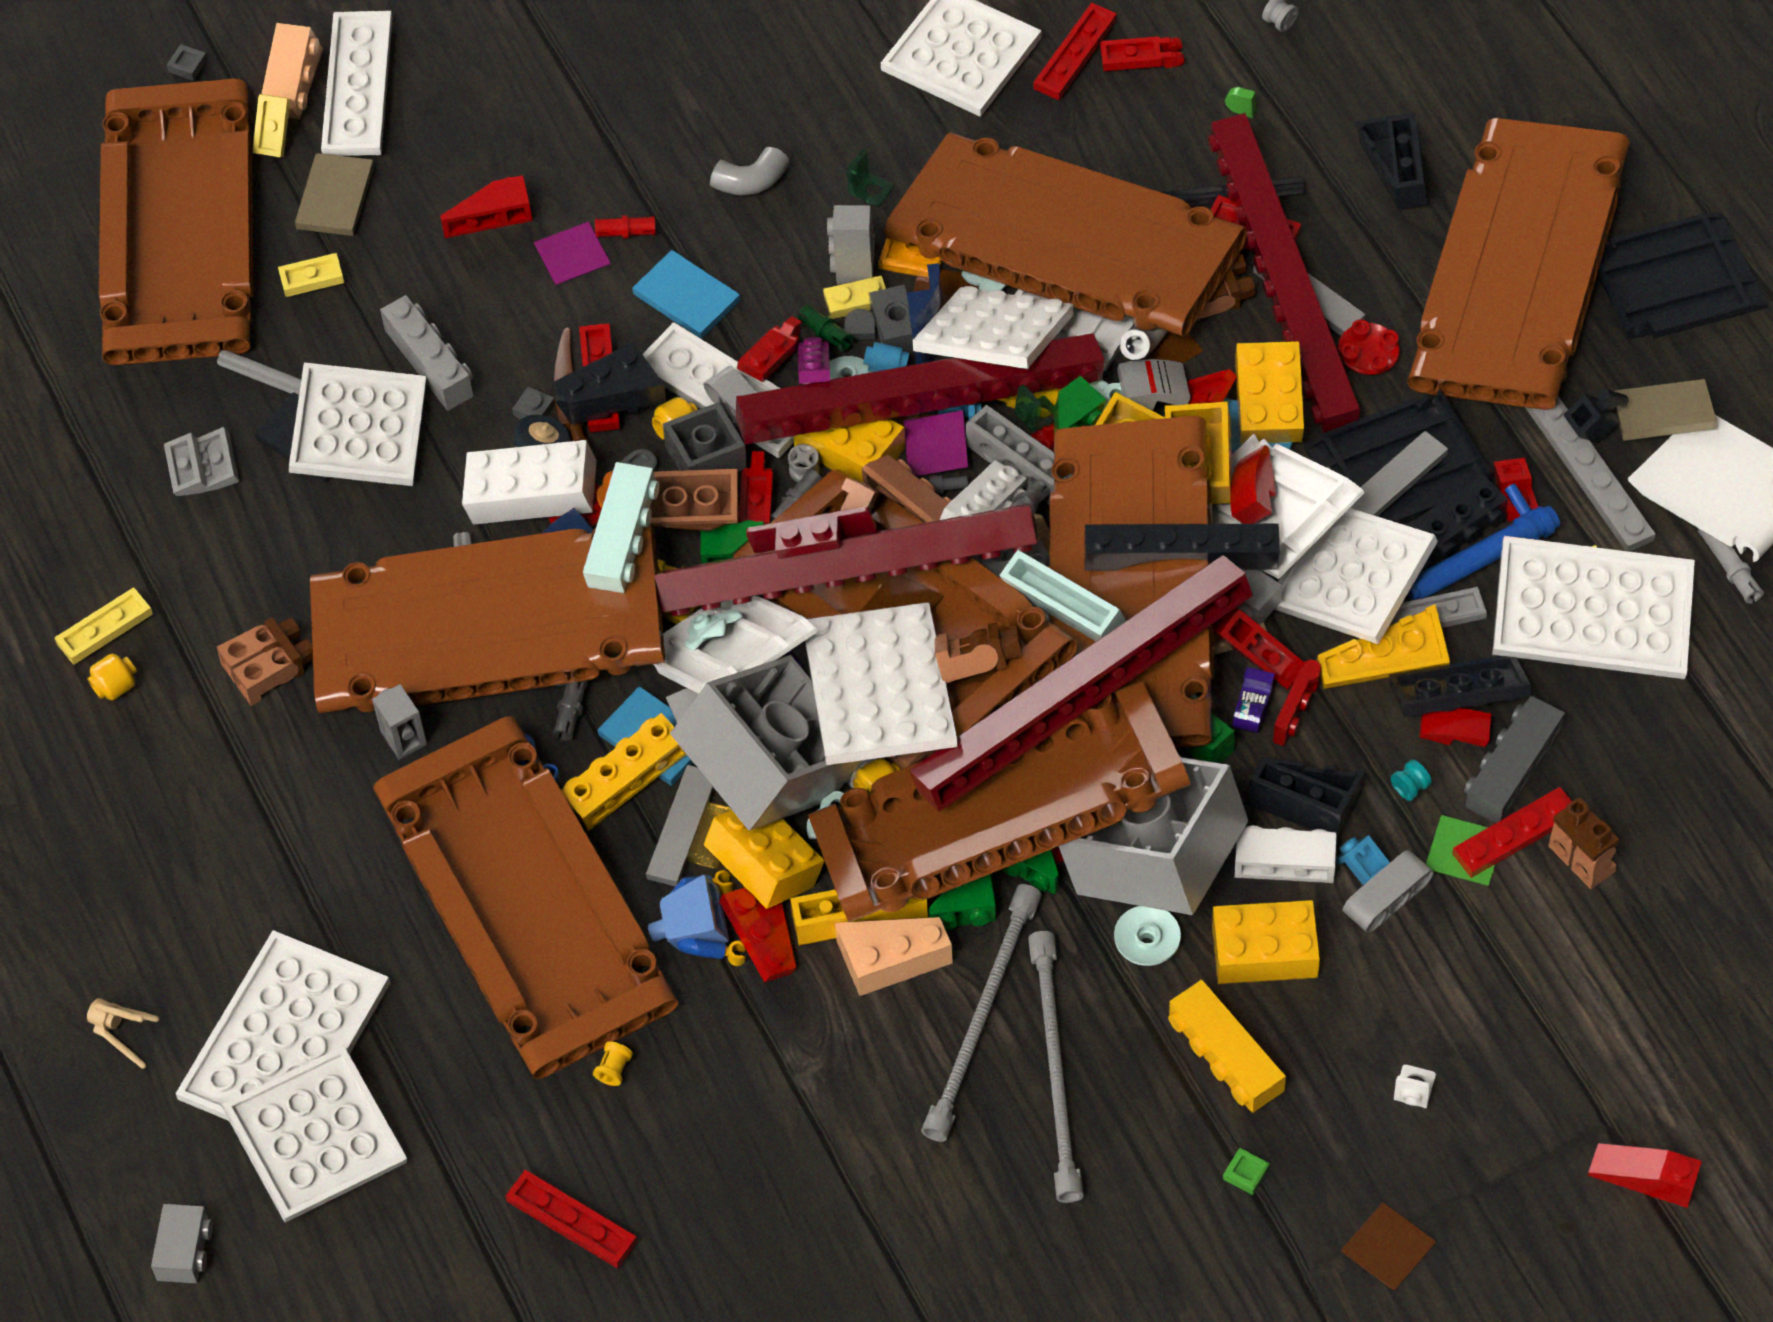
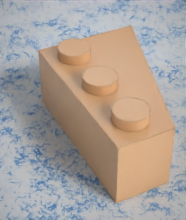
(292, 65)
(892, 950)

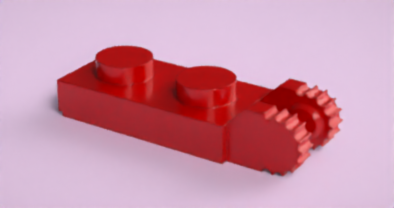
(1141, 53)
(1297, 700)

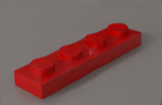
(1075, 51)
(595, 345)
(1510, 833)
(571, 1219)

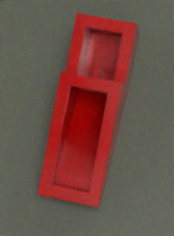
(1252, 487)

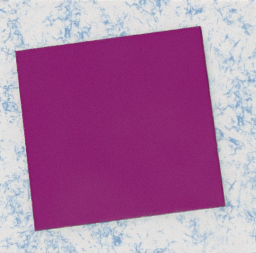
(572, 253)
(936, 443)

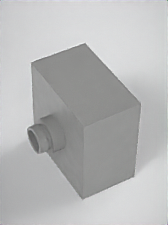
(761, 742)
(1165, 853)

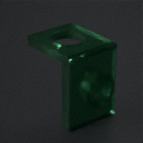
(860, 178)
(1029, 409)

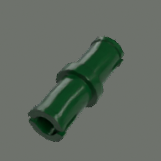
(825, 328)

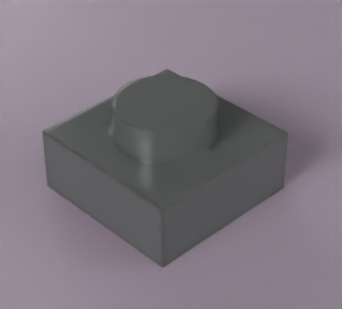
(187, 62)
(533, 403)

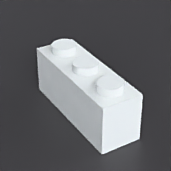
(1286, 854)

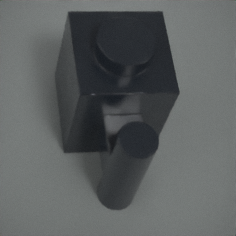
(1593, 416)

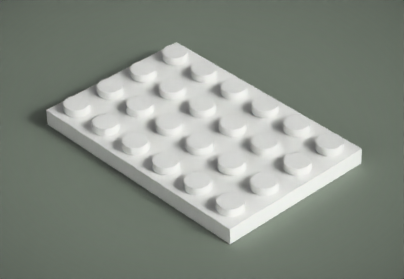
(1594, 607)
(879, 684)
(281, 1017)

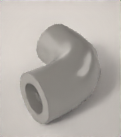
(751, 178)
(1140, 343)

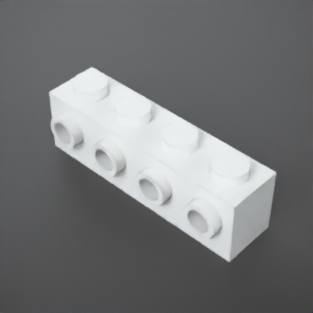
(989, 491)

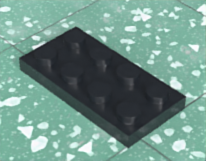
(1459, 685)

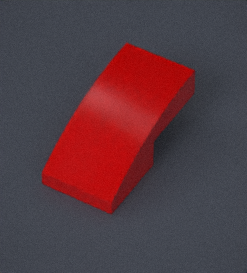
(1515, 472)
(1459, 725)

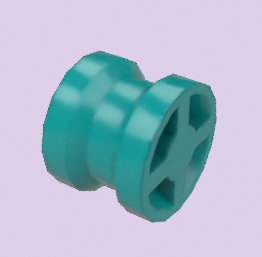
(1411, 780)

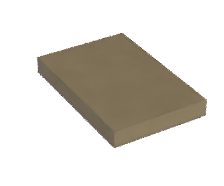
(334, 194)
(1666, 410)

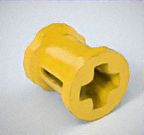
(612, 1063)

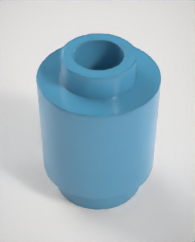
(884, 357)

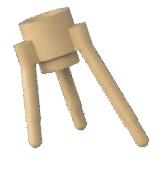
(109, 1015)

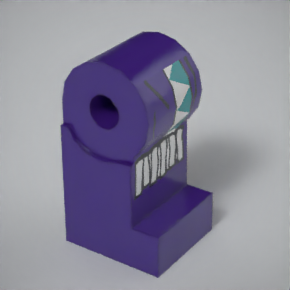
(1254, 700)

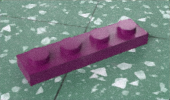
(813, 361)

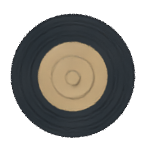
(539, 430)

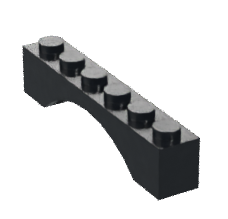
(1122, 545)

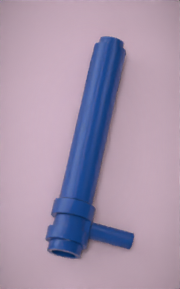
(1529, 525)

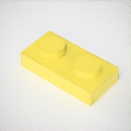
(271, 125)
(311, 274)
(851, 296)

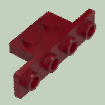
(810, 533)

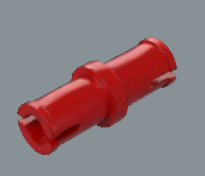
(625, 226)

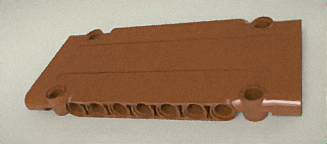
(176, 222)
(1066, 233)
(1519, 263)
(1139, 477)
(969, 603)
(479, 621)
(1063, 788)
(525, 897)

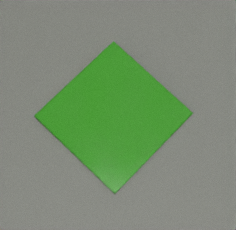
(1448, 835)

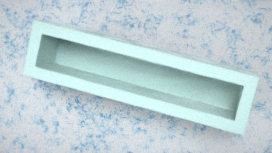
(620, 527)
(1061, 597)

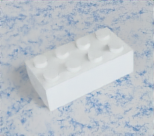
(529, 482)

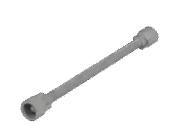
(940, 1117)
(1068, 1179)

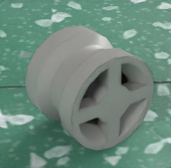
(1280, 14)
(804, 455)

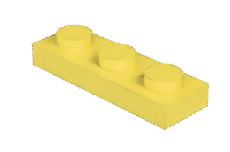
(103, 626)

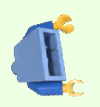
(696, 920)

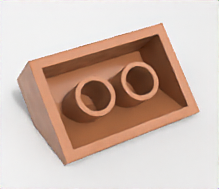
(897, 482)
(696, 497)

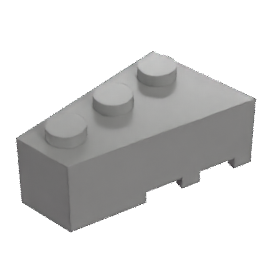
(851, 243)

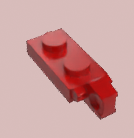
(771, 350)
(756, 490)

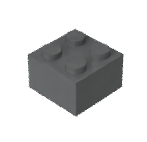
(704, 441)

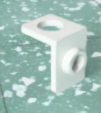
(1411, 1090)

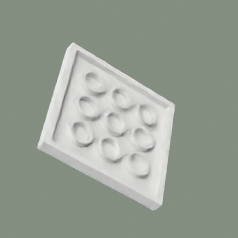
(961, 52)
(993, 327)
(357, 424)
(1356, 574)
(314, 1133)

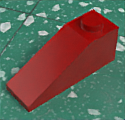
(494, 206)
(1258, 646)
(1647, 1171)

